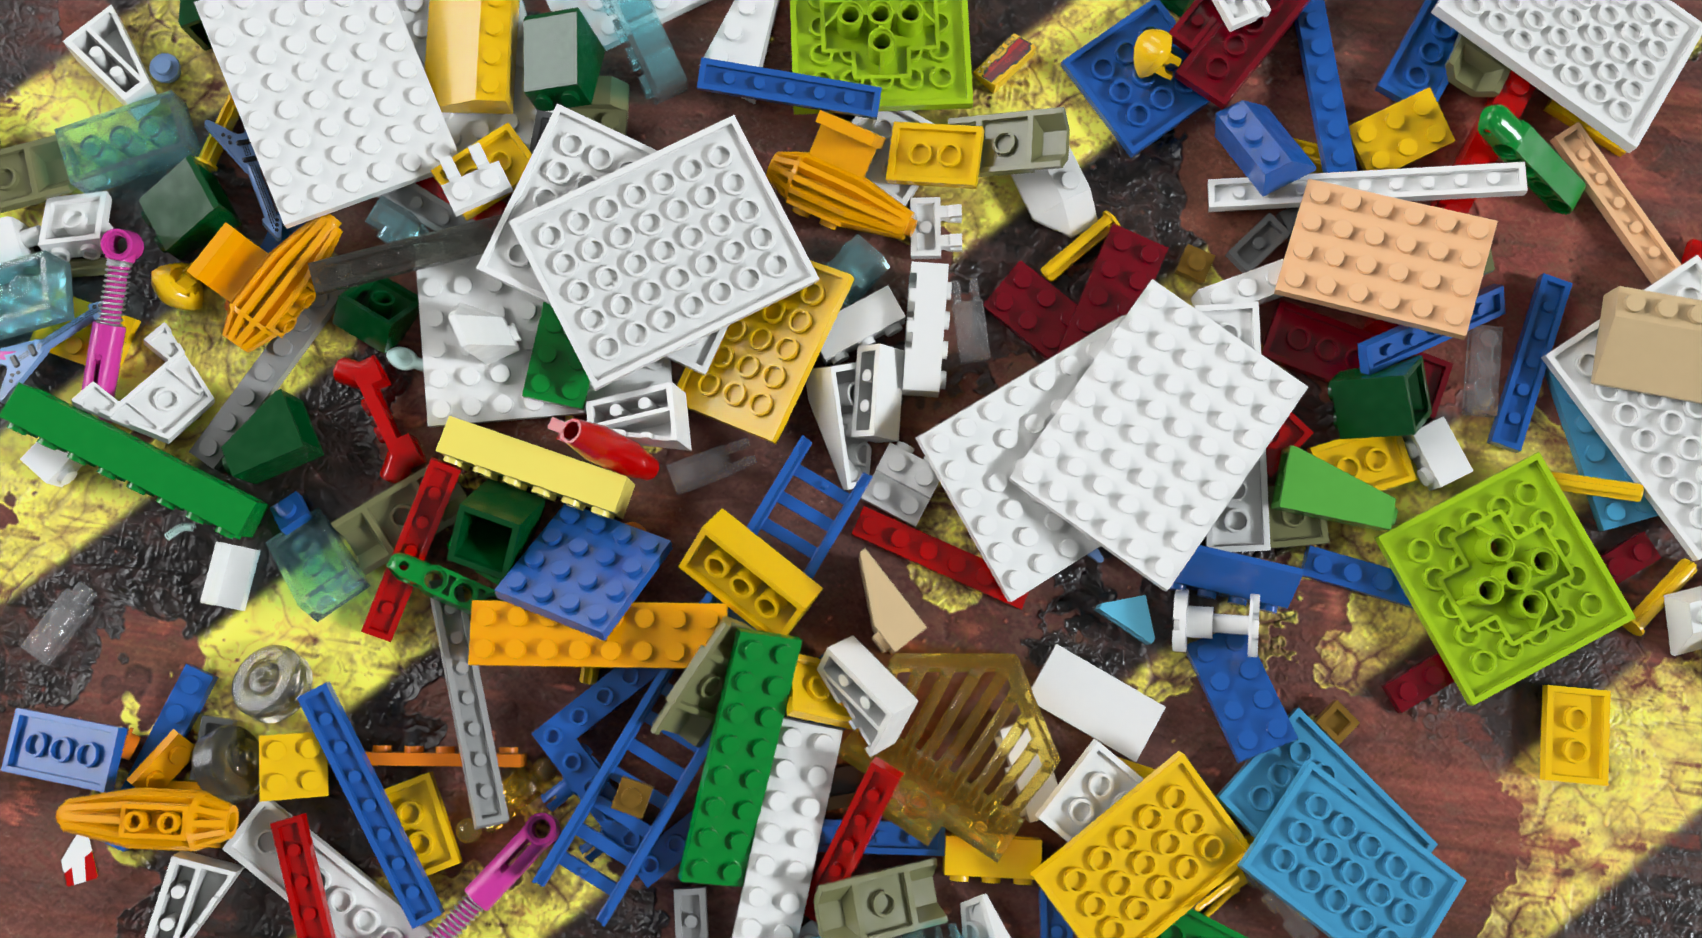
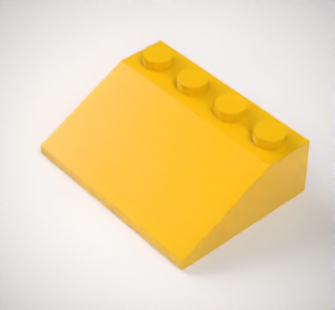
(472, 54)

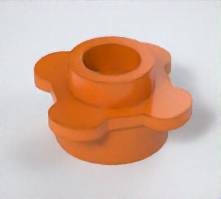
(130, 744)

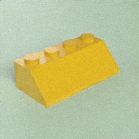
(749, 575)

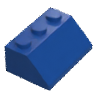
(1261, 146)

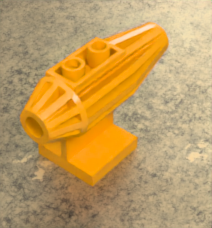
(834, 184)
(264, 287)
(152, 818)

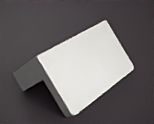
(230, 576)

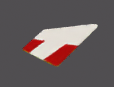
(79, 862)

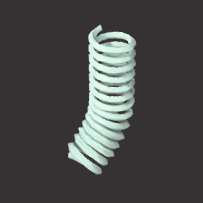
(186, 527)

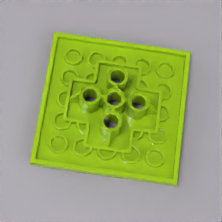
(923, 58)
(1448, 555)

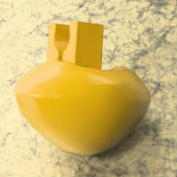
(1153, 52)
(177, 287)

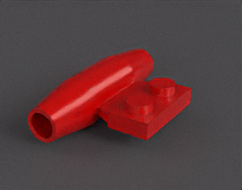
(606, 448)

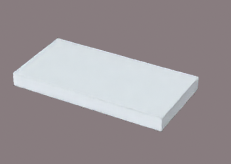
(1096, 702)

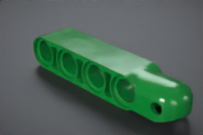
(1545, 170)
(419, 569)

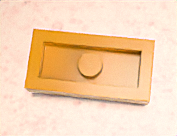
(163, 762)

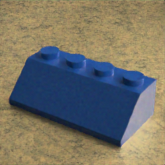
(1238, 576)

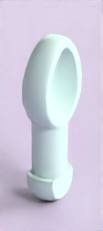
(404, 359)

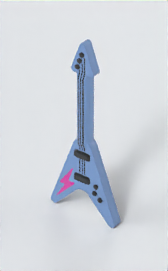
(241, 150)
(26, 356)

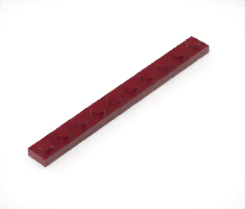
(1432, 674)

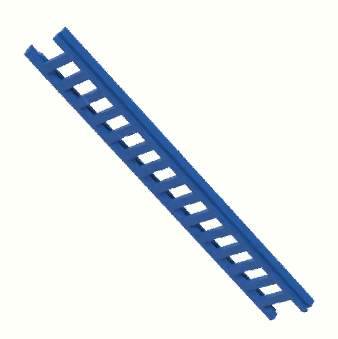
(661, 685)

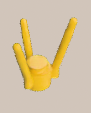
(1225, 890)

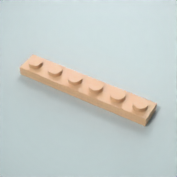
(1616, 203)

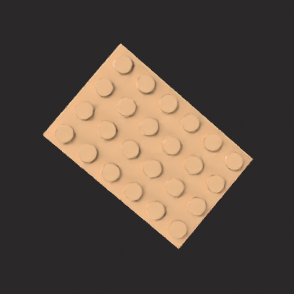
(1386, 258)

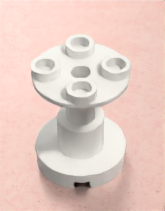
(1202, 622)

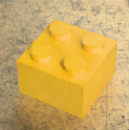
(292, 767)

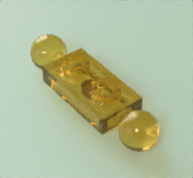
(519, 792)

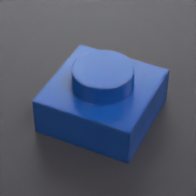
(291, 513)

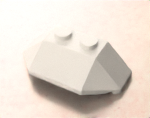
(1058, 198)

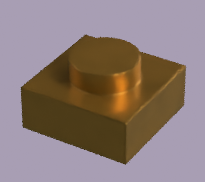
(1194, 264)
(1336, 721)
(632, 797)

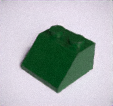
(377, 313)

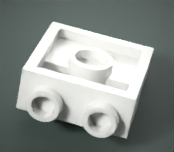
(75, 225)
(902, 484)

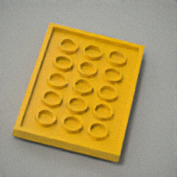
(768, 359)
(1144, 857)

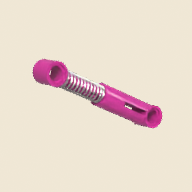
(108, 333)
(498, 876)

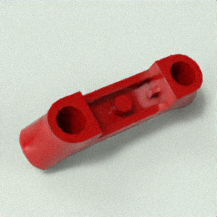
(370, 377)

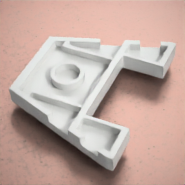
(161, 403)

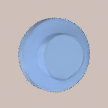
(165, 68)

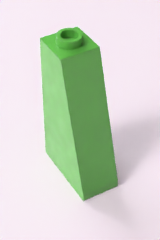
(1327, 493)

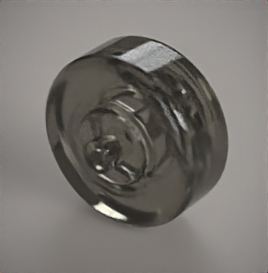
(270, 683)
(227, 763)

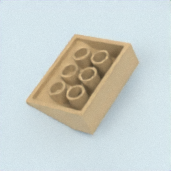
(1650, 344)
(889, 612)

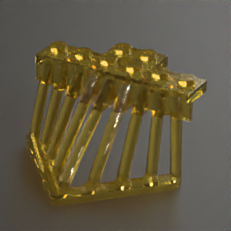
(929, 790)

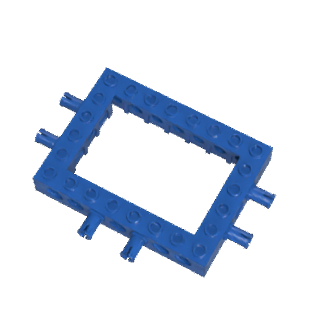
(579, 767)

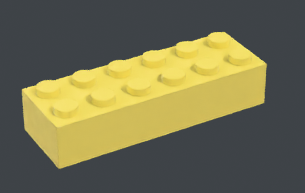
(535, 467)

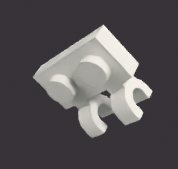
(476, 187)
(927, 237)

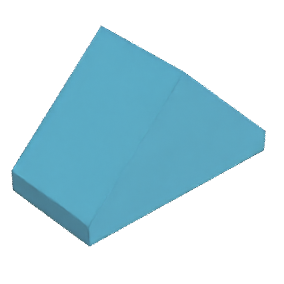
(1131, 616)

